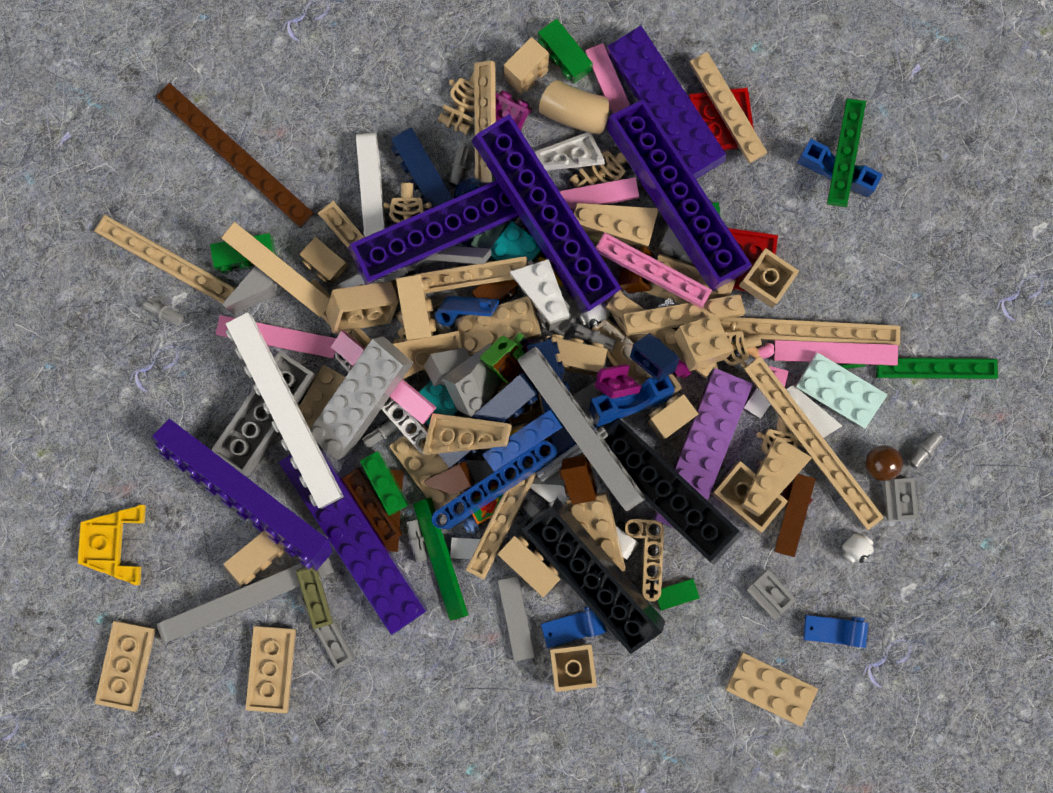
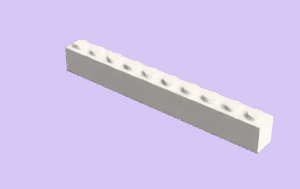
(284, 410)

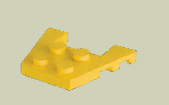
(102, 543)

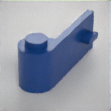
(457, 305)
(572, 628)
(836, 631)

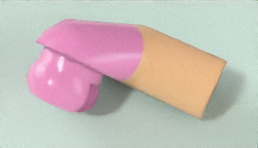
(764, 351)

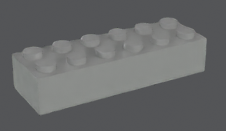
(360, 397)
(252, 428)

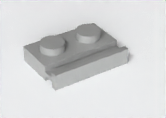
(900, 499)
(770, 594)

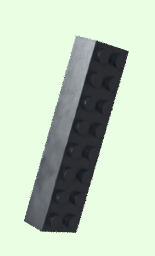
(672, 495)
(594, 576)

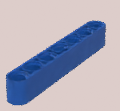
(484, 486)

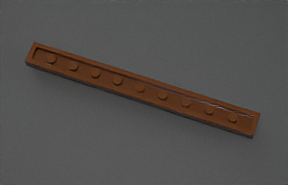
(235, 155)

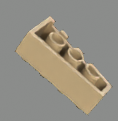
(624, 223)
(252, 559)

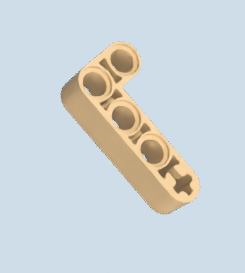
(648, 560)

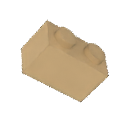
(323, 260)

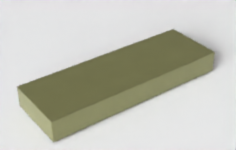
(314, 597)

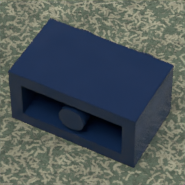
(654, 357)

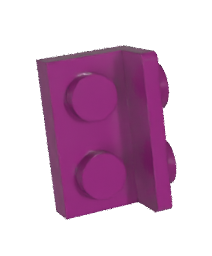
(506, 105)
(615, 382)

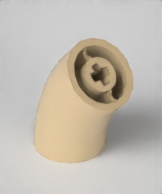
(574, 107)

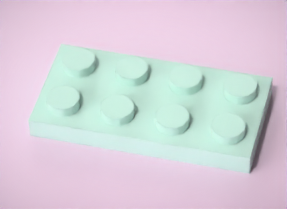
(841, 390)

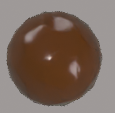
(884, 463)

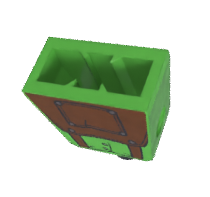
(504, 355)

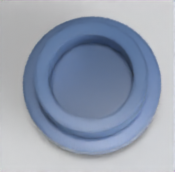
(471, 525)

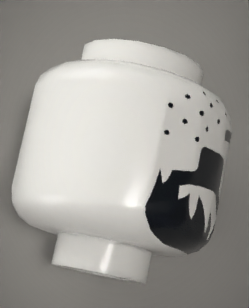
(595, 316)
(858, 548)

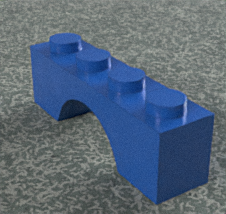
(820, 160)
(651, 394)
(523, 439)

